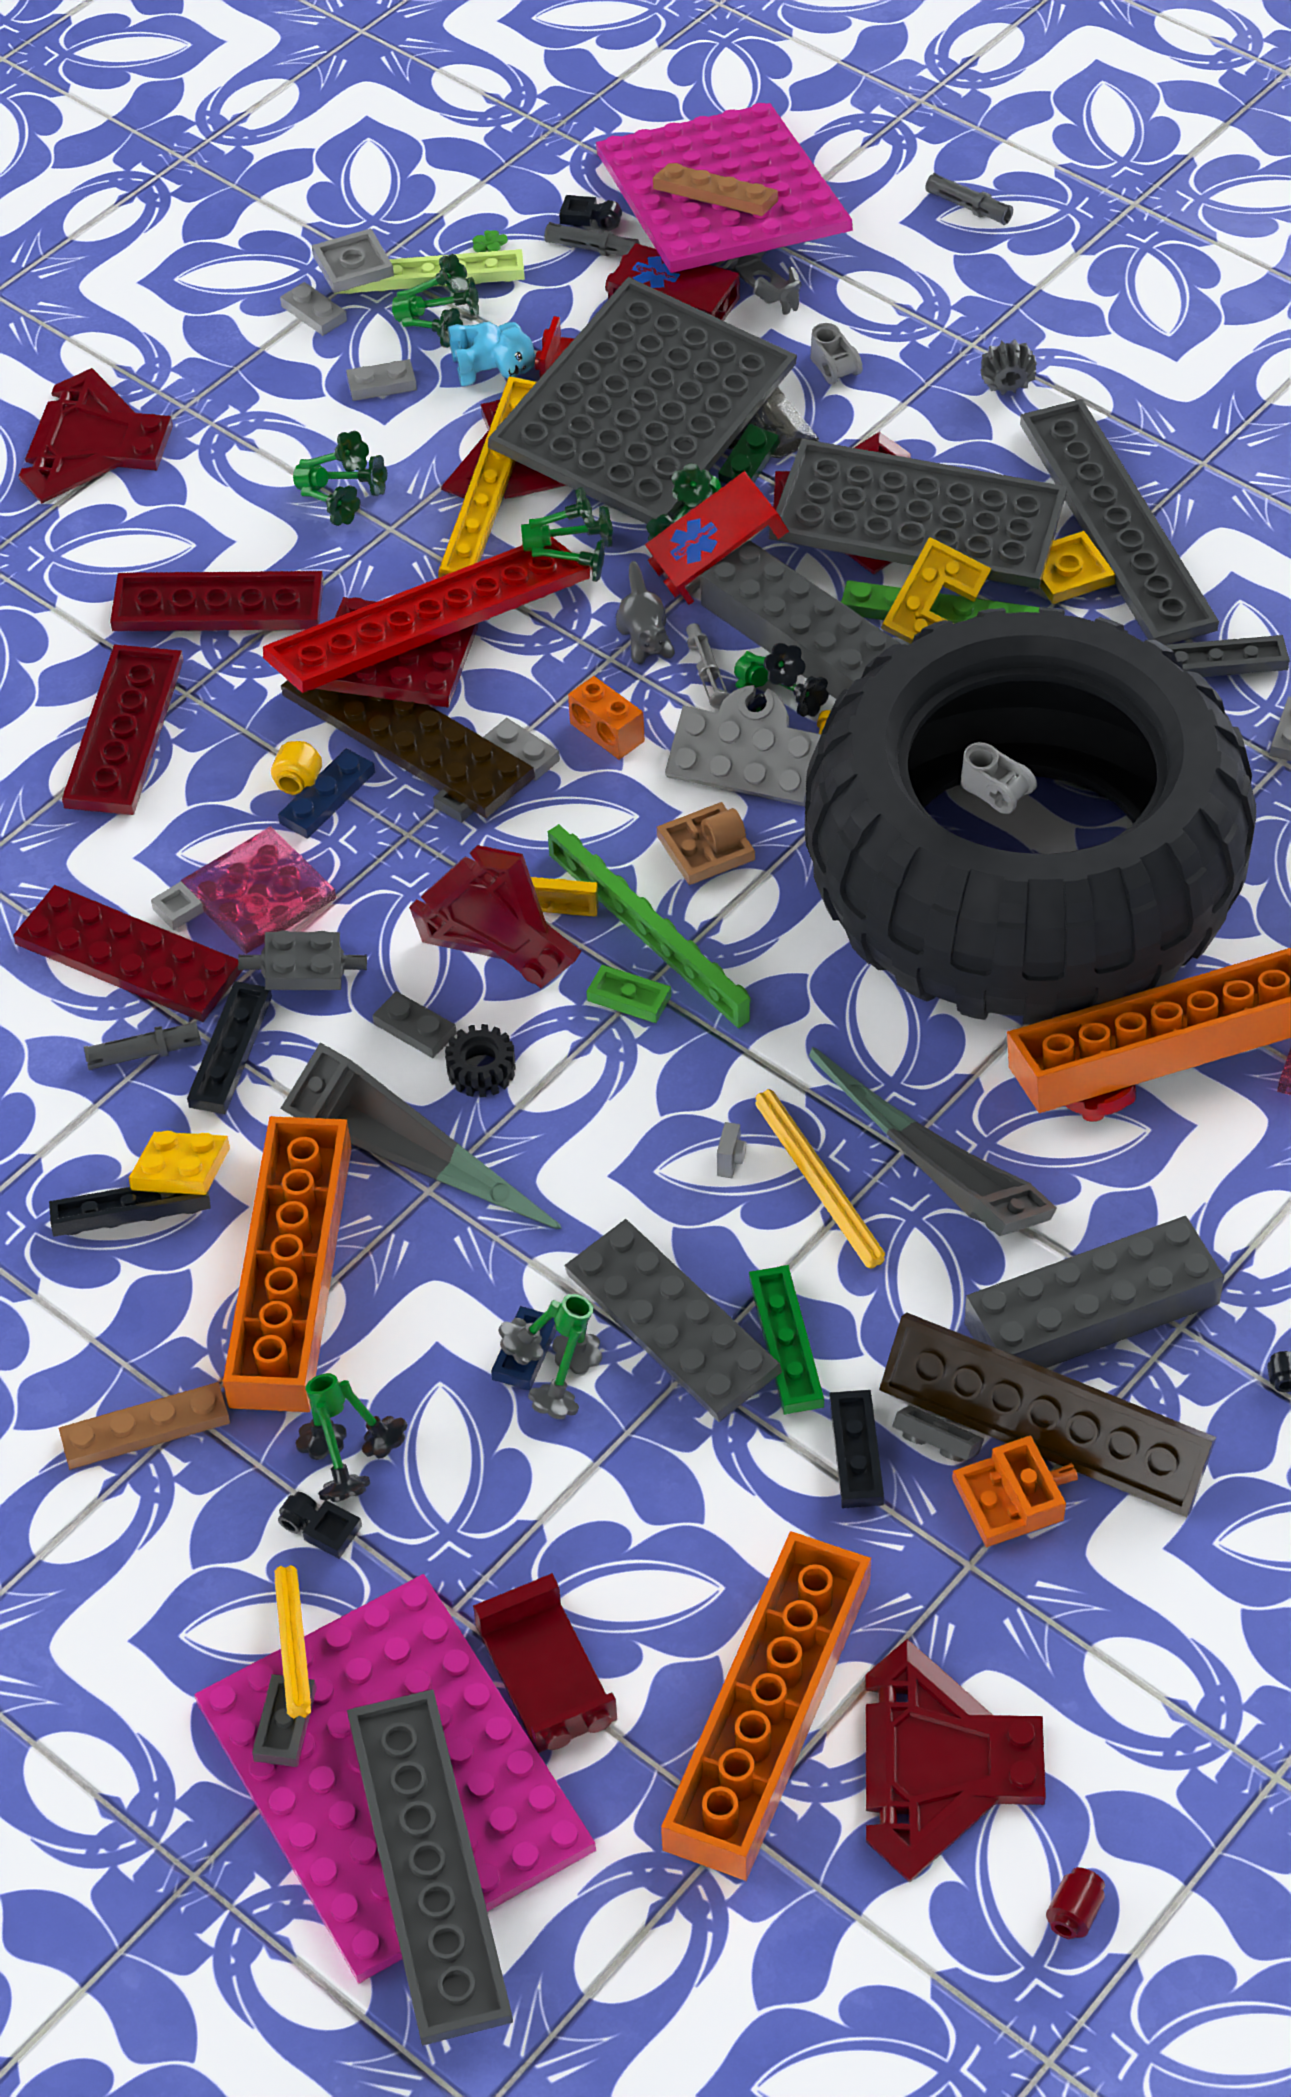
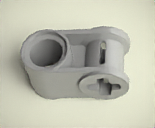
(833, 353)
(994, 777)

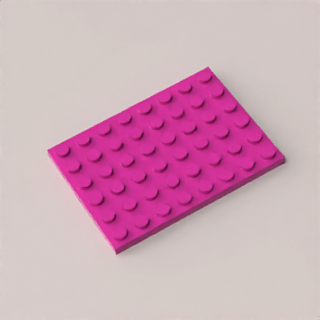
(738, 144)
(320, 1812)

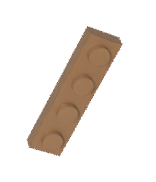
(715, 189)
(144, 1425)

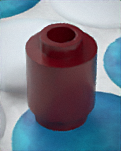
(1076, 1903)

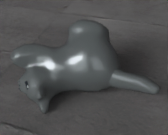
(644, 619)

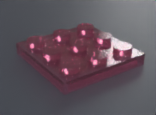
(259, 889)

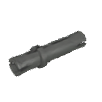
(979, 203)
(604, 243)
(143, 1045)

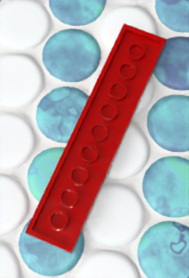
(420, 615)

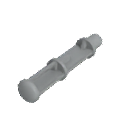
(707, 666)

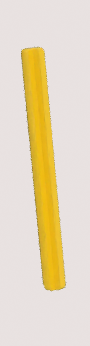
(820, 1179)

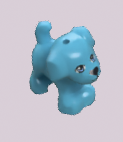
(489, 347)

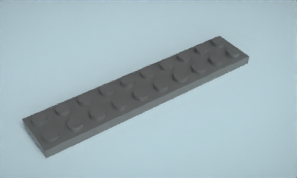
(1119, 523)

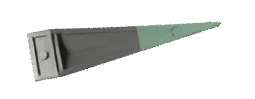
(395, 1131)
(973, 1184)

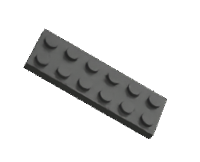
(673, 1319)

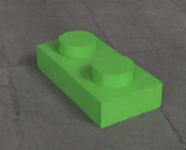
(629, 993)

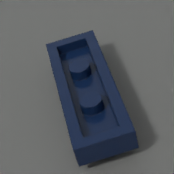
(328, 793)

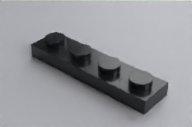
(229, 1048)
(119, 1207)

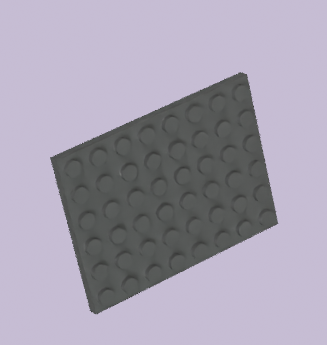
(641, 399)

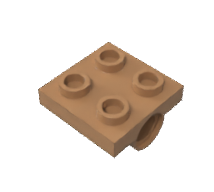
(706, 842)

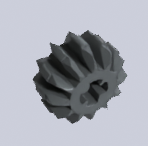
(1008, 367)

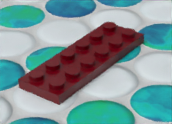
(217, 601)
(123, 730)
(128, 953)

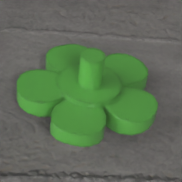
(490, 242)

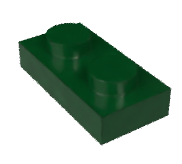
(749, 454)

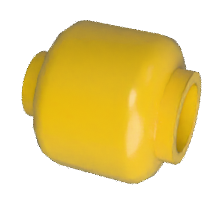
(296, 767)

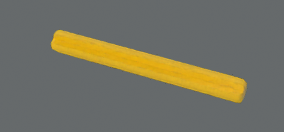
(292, 1642)

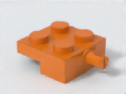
(1013, 1491)

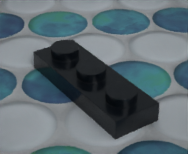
(856, 1449)

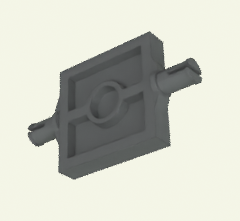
(302, 961)

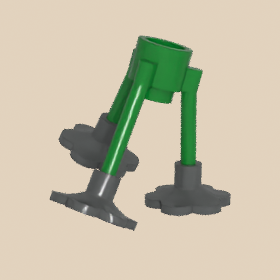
(572, 1348)

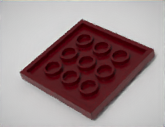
(419, 675)

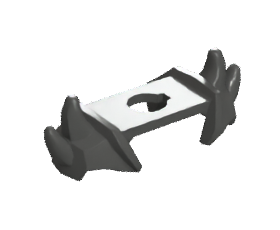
(776, 290)

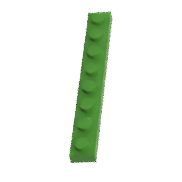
(650, 927)

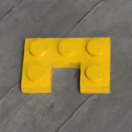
(935, 568)

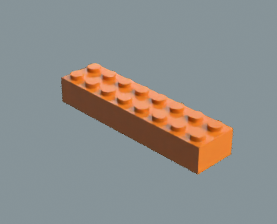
(1153, 1032)
(288, 1264)
(766, 1706)

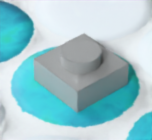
(177, 905)
(730, 1150)

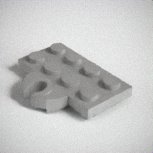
(743, 749)

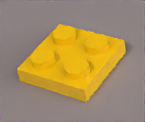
(1074, 569)
(179, 1163)

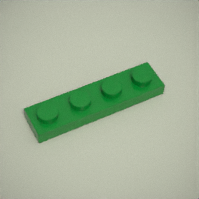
(786, 1339)

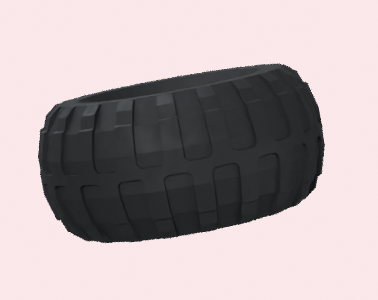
(1014, 926)

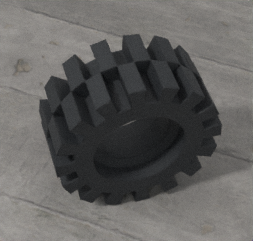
(480, 1077)

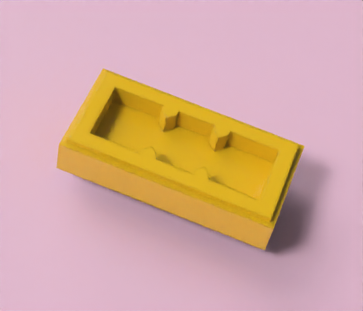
(567, 896)

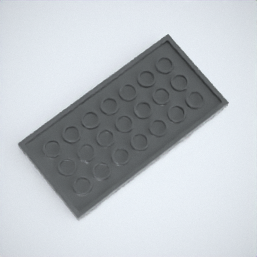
(894, 503)

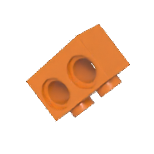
(606, 717)

